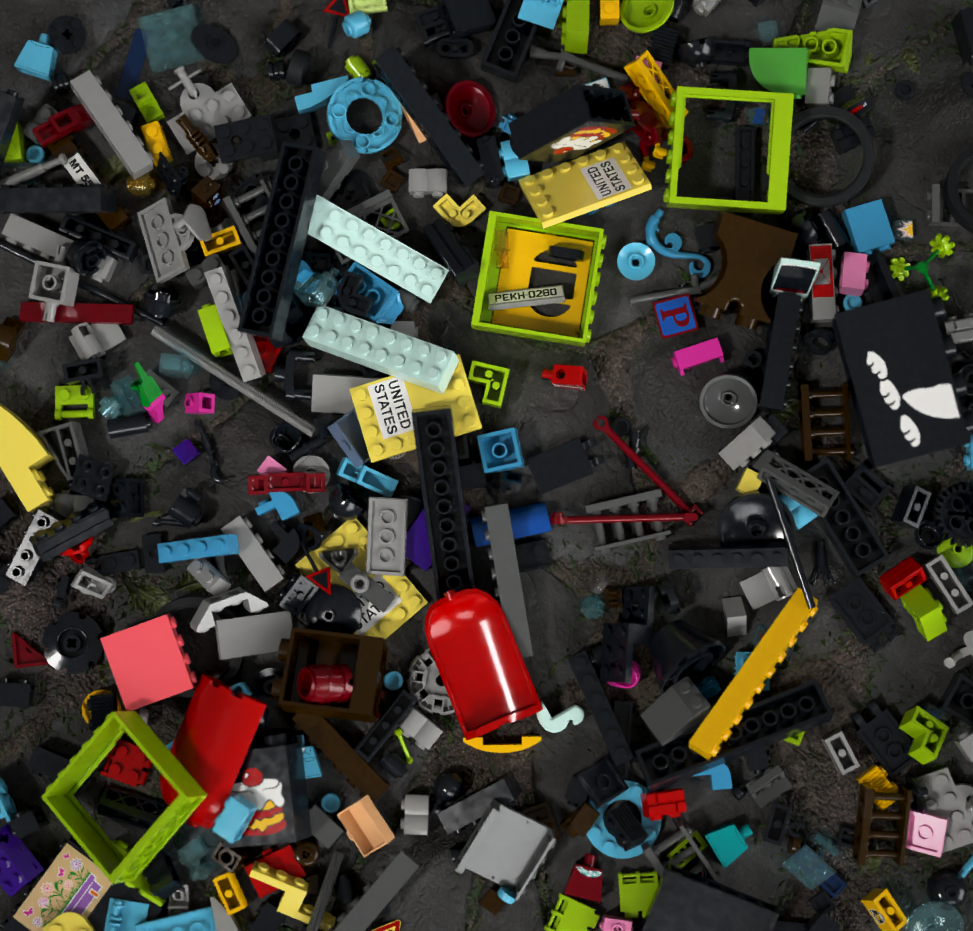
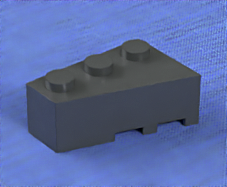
(65, 445)

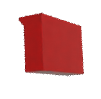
(280, 859)

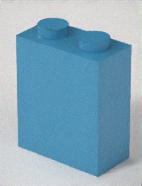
(868, 228)

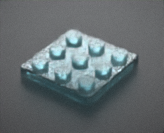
(169, 38)

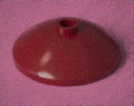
(477, 105)

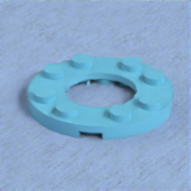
(374, 91)
(606, 842)

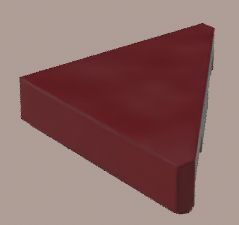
(25, 654)

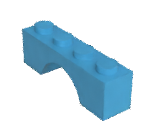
(198, 548)

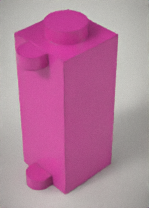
(697, 355)

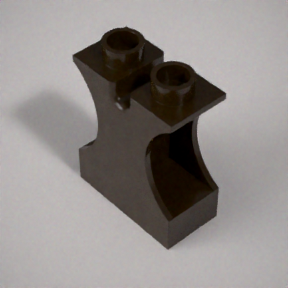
(747, 255)

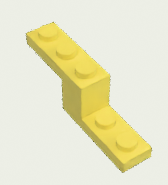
(293, 896)

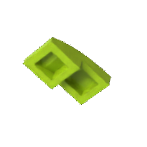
(146, 103)

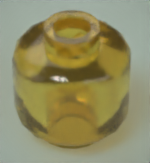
(141, 186)

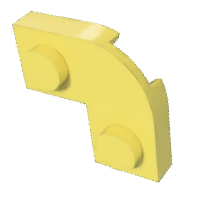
(462, 215)
(69, 922)

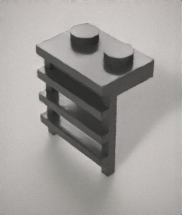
(934, 206)

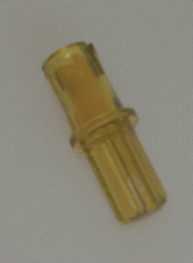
(502, 249)

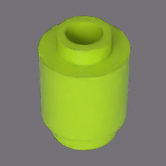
(357, 67)

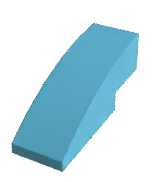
(319, 96)
(367, 478)

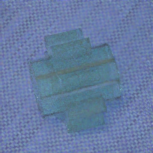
(110, 407)
(592, 607)

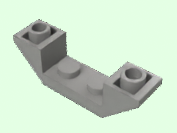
(203, 617)

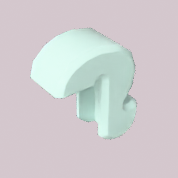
(560, 721)

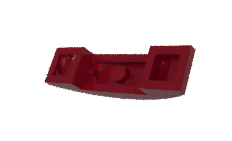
(286, 482)

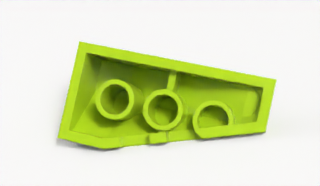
(826, 48)

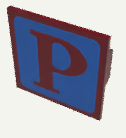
(675, 316)

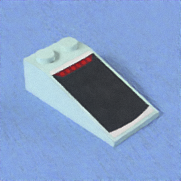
(792, 277)

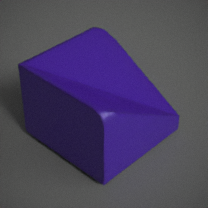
(186, 451)

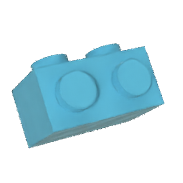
(234, 818)

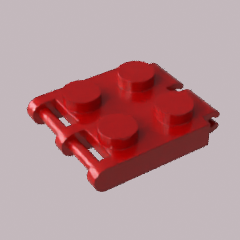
(127, 764)

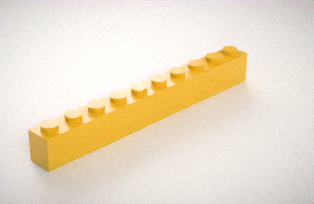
(752, 675)

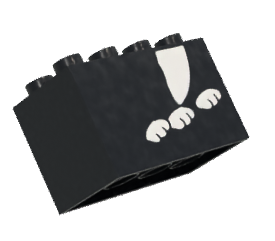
(902, 378)

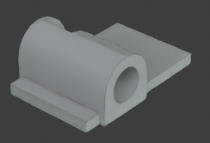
(95, 339)
(768, 585)

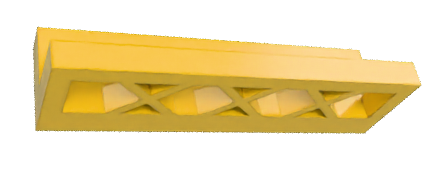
(650, 90)

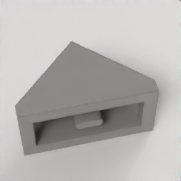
(92, 582)
(734, 616)

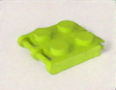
(636, 893)
(572, 916)

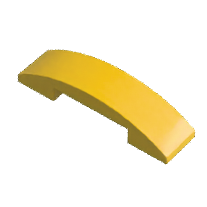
(527, 741)

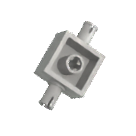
(54, 283)

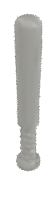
(34, 171)

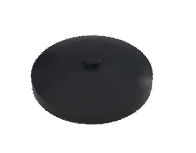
(752, 520)

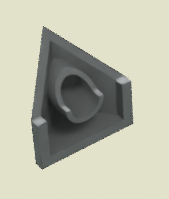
(339, 559)

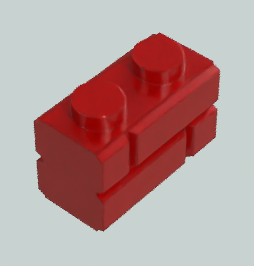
(902, 578)
(663, 802)

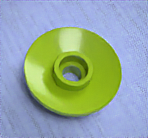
(954, 558)

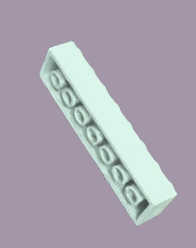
(375, 250)
(381, 349)

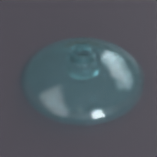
(943, 915)

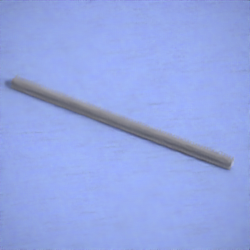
(233, 381)

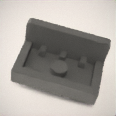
(769, 786)

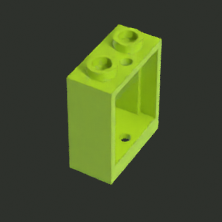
(214, 331)

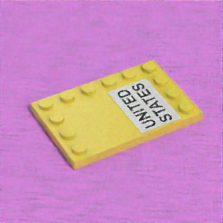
(584, 184)
(387, 405)
(374, 621)

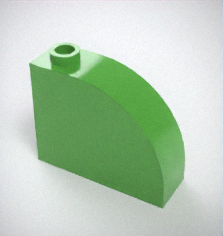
(780, 69)

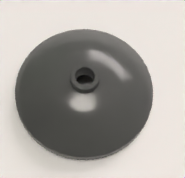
(728, 411)

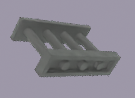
(242, 219)
(633, 503)
(653, 852)

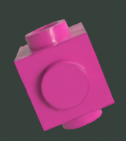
(199, 403)

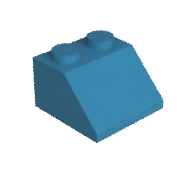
(500, 450)

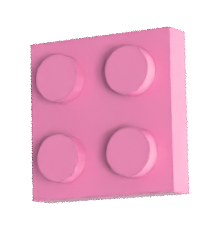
(926, 833)

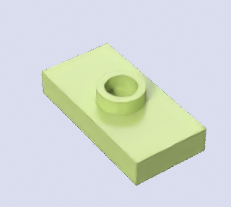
(367, 6)

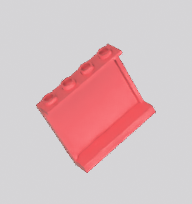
(149, 662)

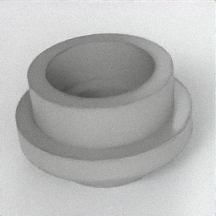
(353, 583)

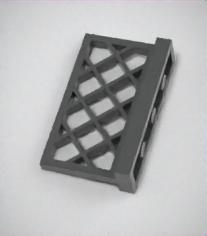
(370, 207)

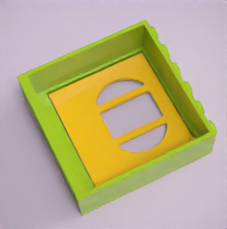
(524, 248)

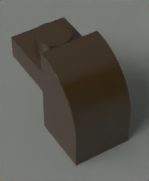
(9, 332)

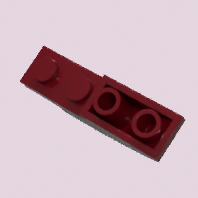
(61, 124)

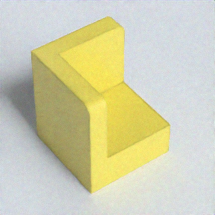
(748, 482)

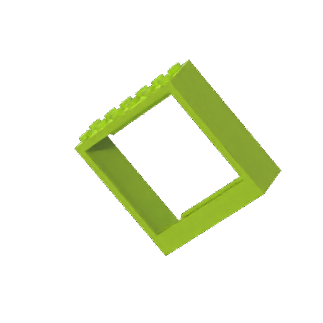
(777, 156)
(85, 830)

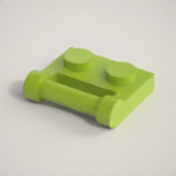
(71, 396)

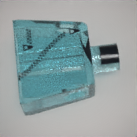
(318, 288)

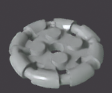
(429, 684)

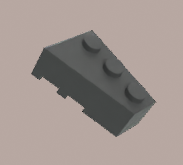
(337, 164)

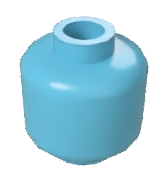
(356, 24)

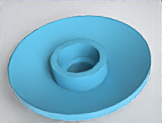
(638, 252)

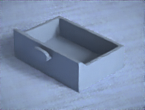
(350, 438)

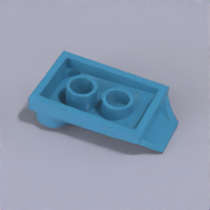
(386, 298)

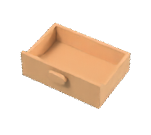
(365, 826)

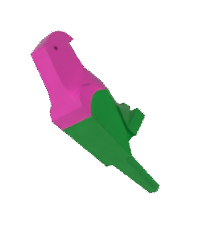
(150, 394)

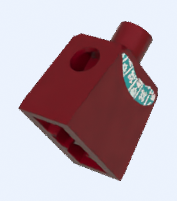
(585, 879)

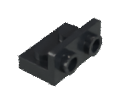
(296, 593)

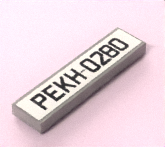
(526, 297)

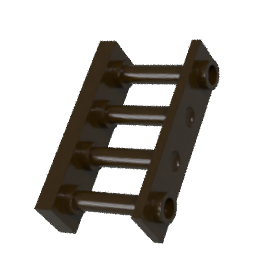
(807, 432)
(866, 814)

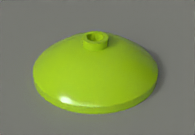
(645, 15)

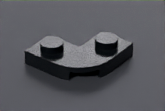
(349, 297)

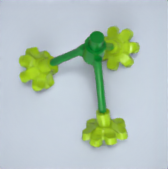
(941, 247)

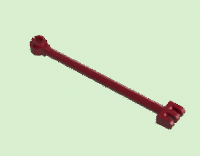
(645, 468)
(558, 518)

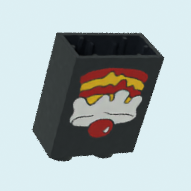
(571, 124)
(276, 783)

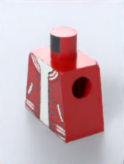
(574, 377)

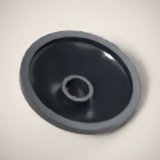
(342, 605)

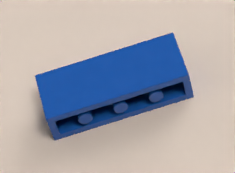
(525, 522)

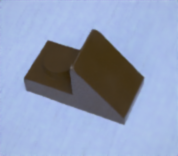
(580, 820)

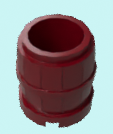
(325, 683)

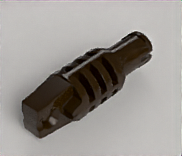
(197, 139)

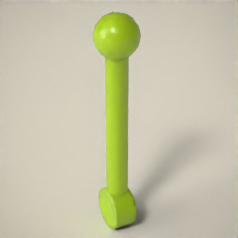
(398, 732)

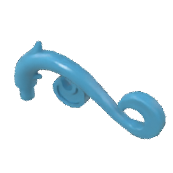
(675, 240)

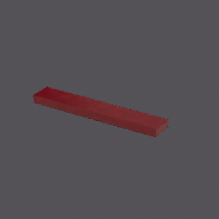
(80, 313)

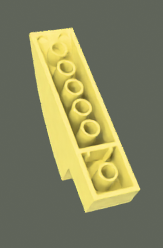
(21, 457)

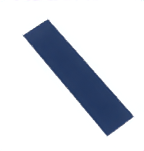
(132, 66)

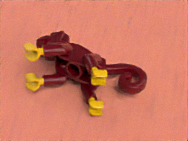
(649, 129)

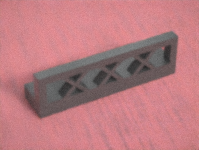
(795, 487)

